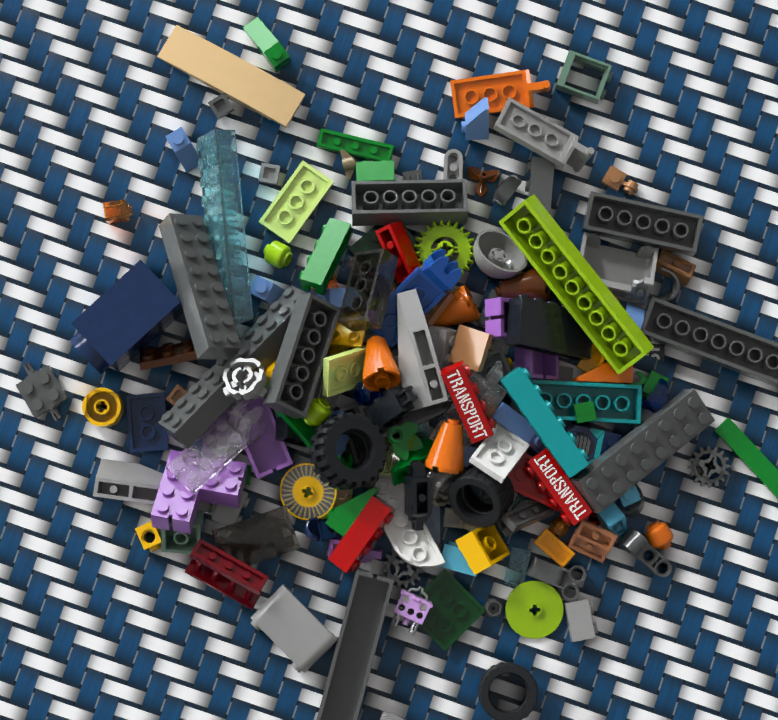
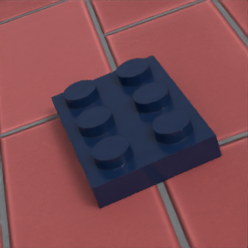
(143, 416)

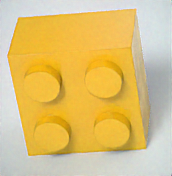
(482, 548)

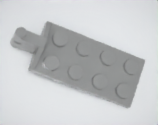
(542, 136)

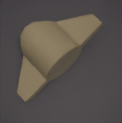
(348, 163)

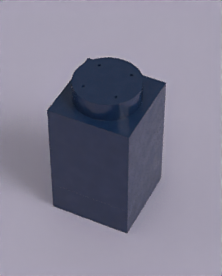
(125, 319)

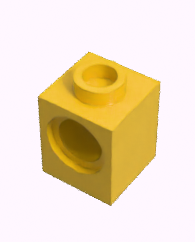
(143, 530)

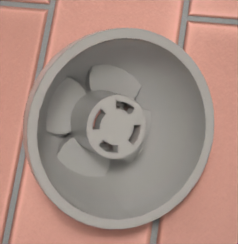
(498, 255)

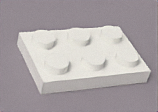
(499, 453)

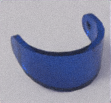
(657, 397)

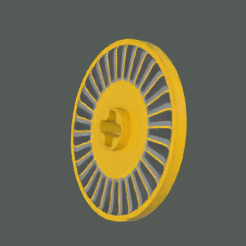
(295, 498)

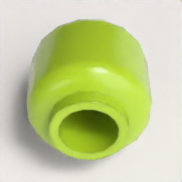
(277, 254)
(318, 412)

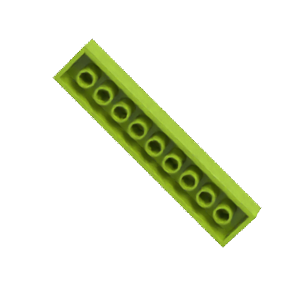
(576, 284)

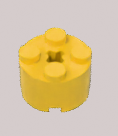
(97, 398)

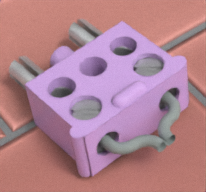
(415, 602)

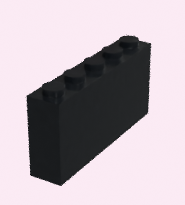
(546, 329)

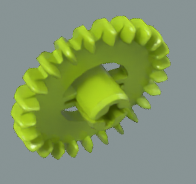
(446, 231)

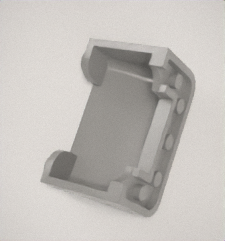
(622, 271)
(293, 629)

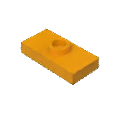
(554, 548)

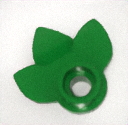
(407, 439)

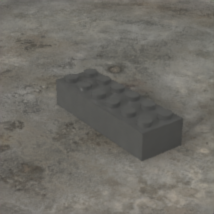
(409, 201)
(642, 223)
(301, 356)

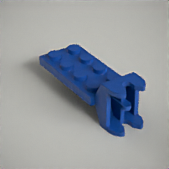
(430, 282)

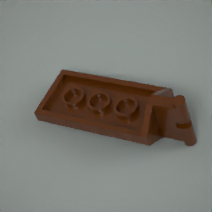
(167, 354)

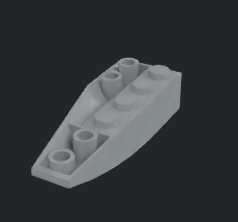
(417, 354)
(130, 483)

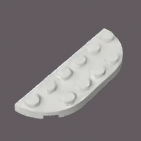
(411, 545)

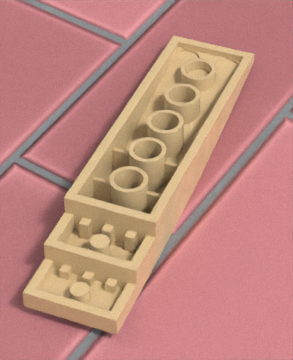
(231, 76)

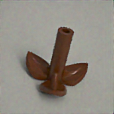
(485, 176)

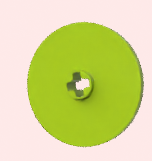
(546, 618)

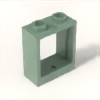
(591, 63)

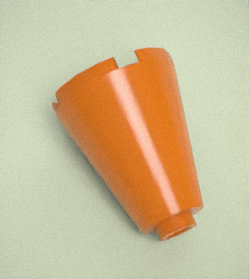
(459, 310)
(379, 366)
(447, 448)

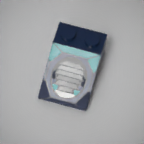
(592, 440)

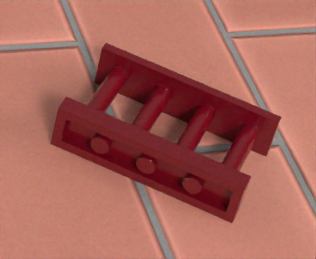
(226, 574)

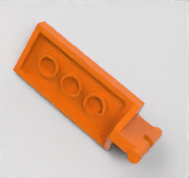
(497, 88)

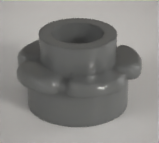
(498, 607)

